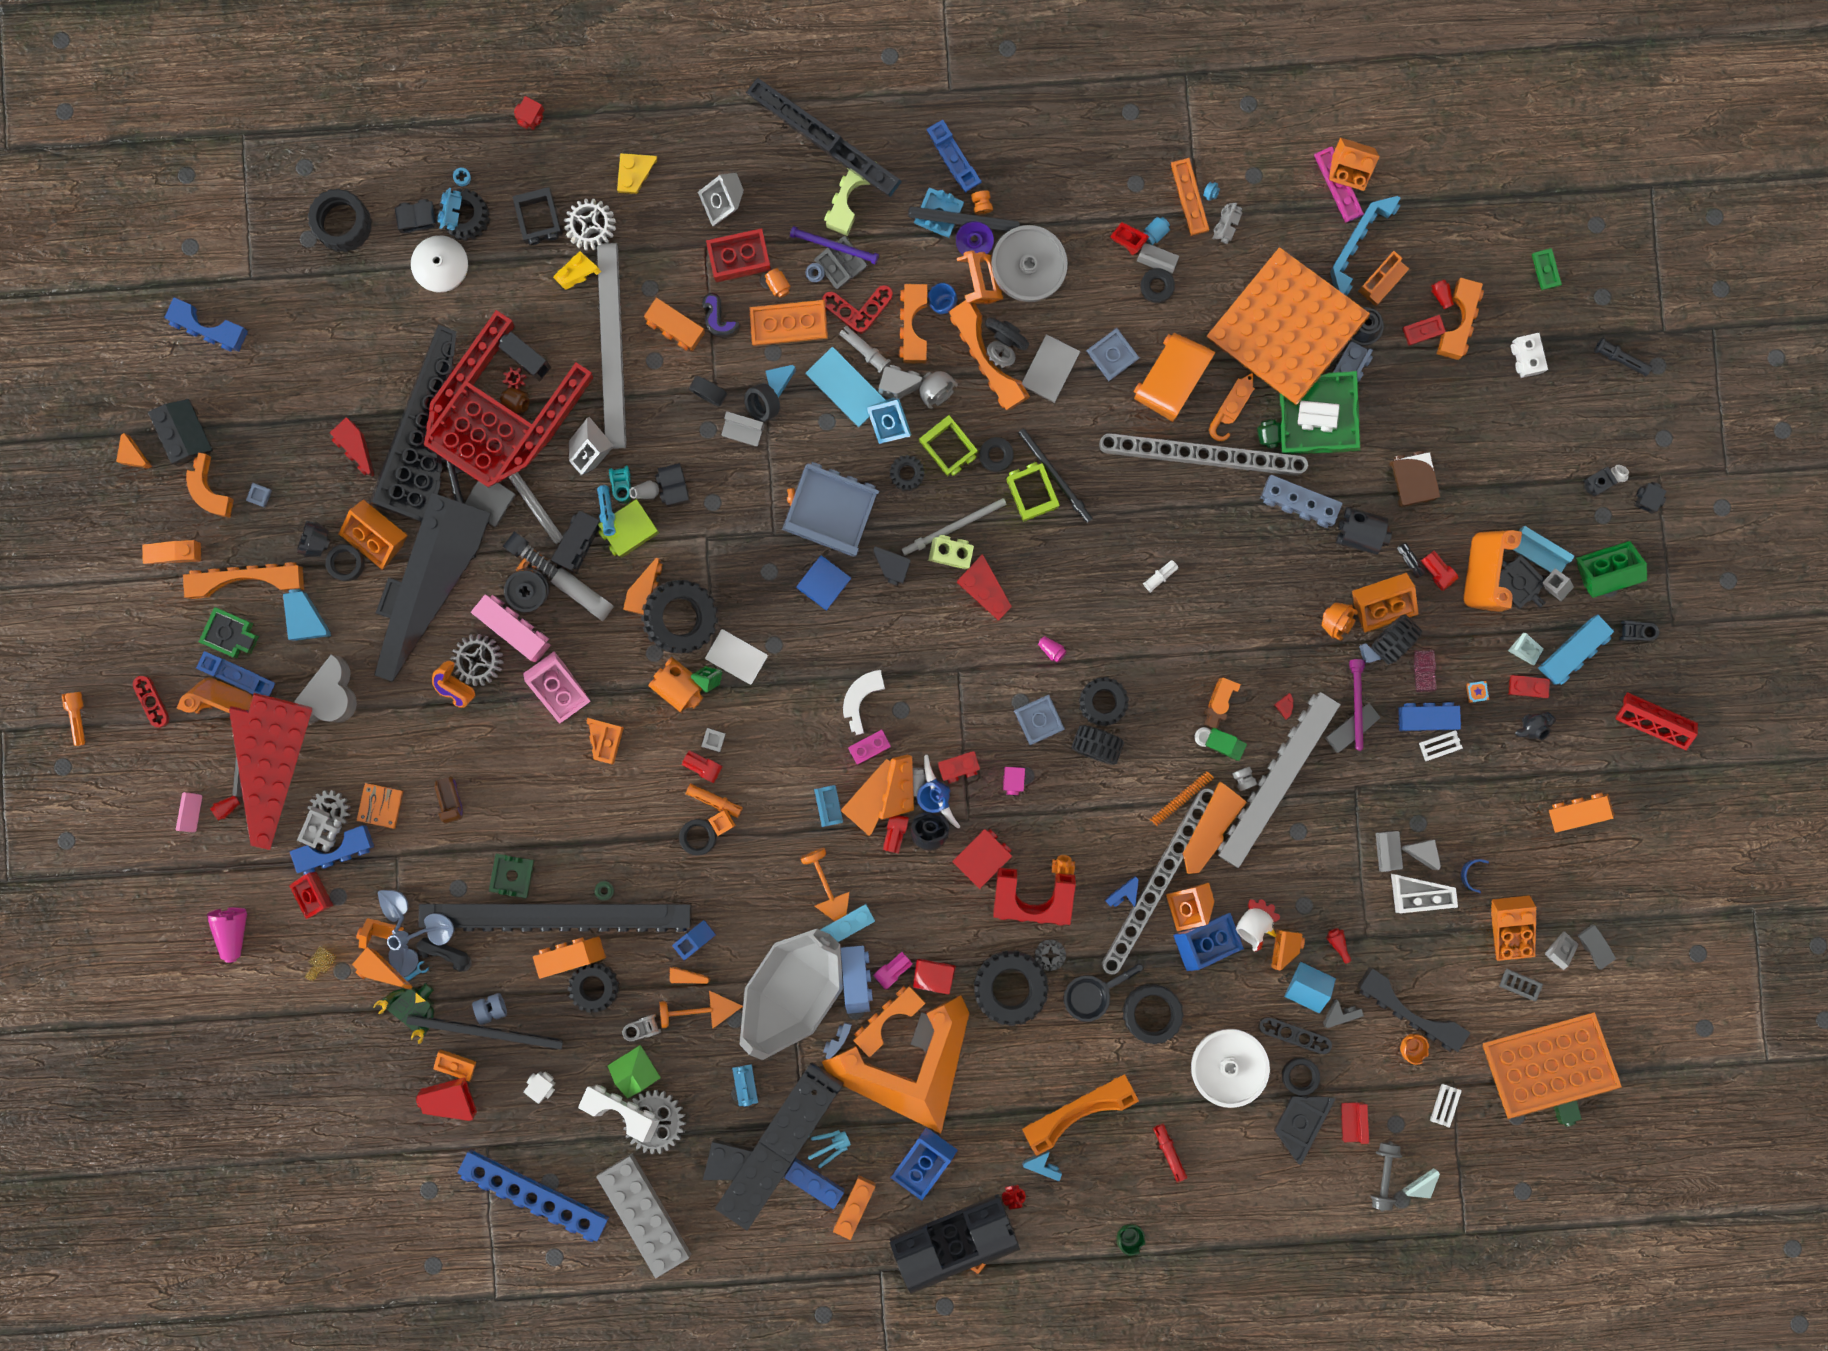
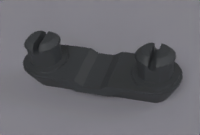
(449, 953)

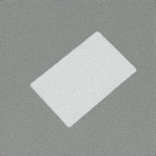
(736, 656)

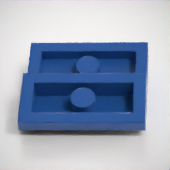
(823, 582)

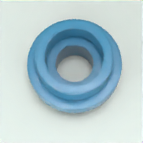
(1211, 191)

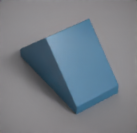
(779, 378)

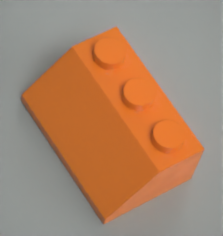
(372, 534)
(1385, 602)

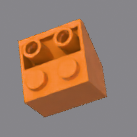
(1353, 164)

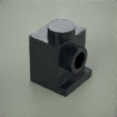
(1607, 478)

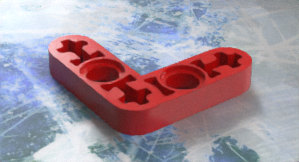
(855, 314)

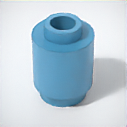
(1157, 230)

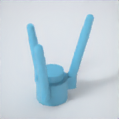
(840, 1141)

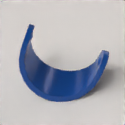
(1464, 873)

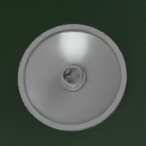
(1029, 263)

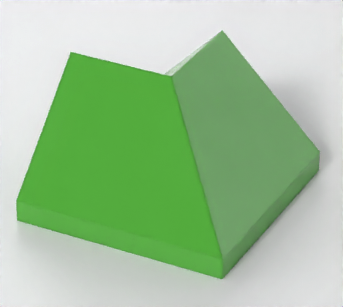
(633, 1072)

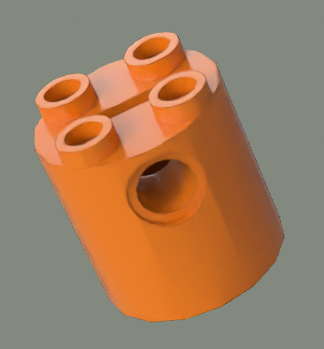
(676, 686)

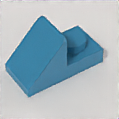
(1037, 1164)

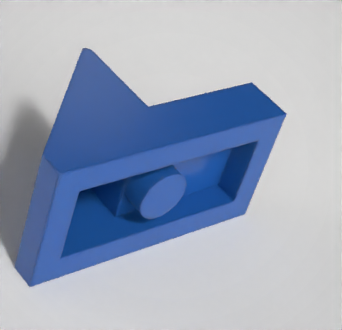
(1129, 890)

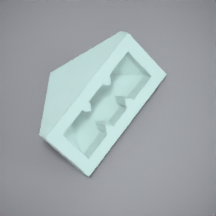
(1526, 649)
(1423, 1186)

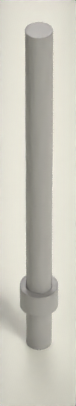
(920, 543)

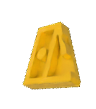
(633, 171)
(575, 271)

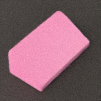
(189, 812)

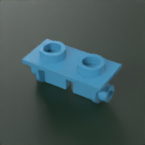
(450, 202)
(745, 1085)

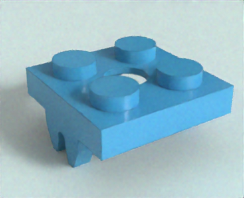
(939, 199)

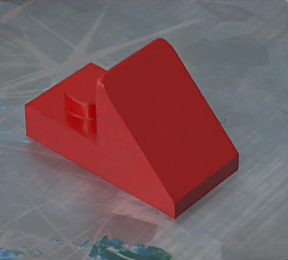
(1129, 237)

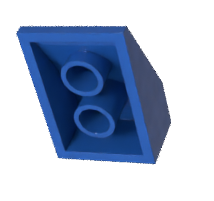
(1208, 943)
(924, 1163)

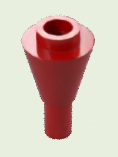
(1337, 940)

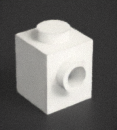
(540, 1086)

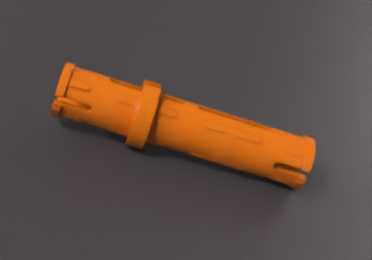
(714, 800)

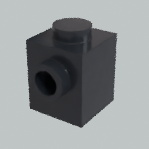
(1650, 497)

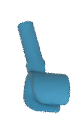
(417, 971)

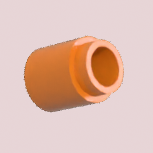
(777, 283)

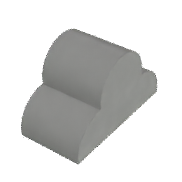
(329, 692)

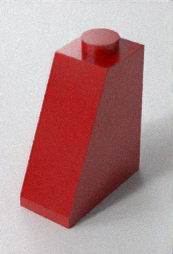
(447, 1100)

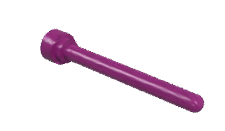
(1357, 667)

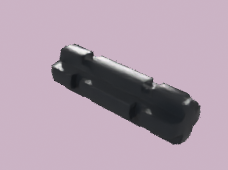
(1411, 560)

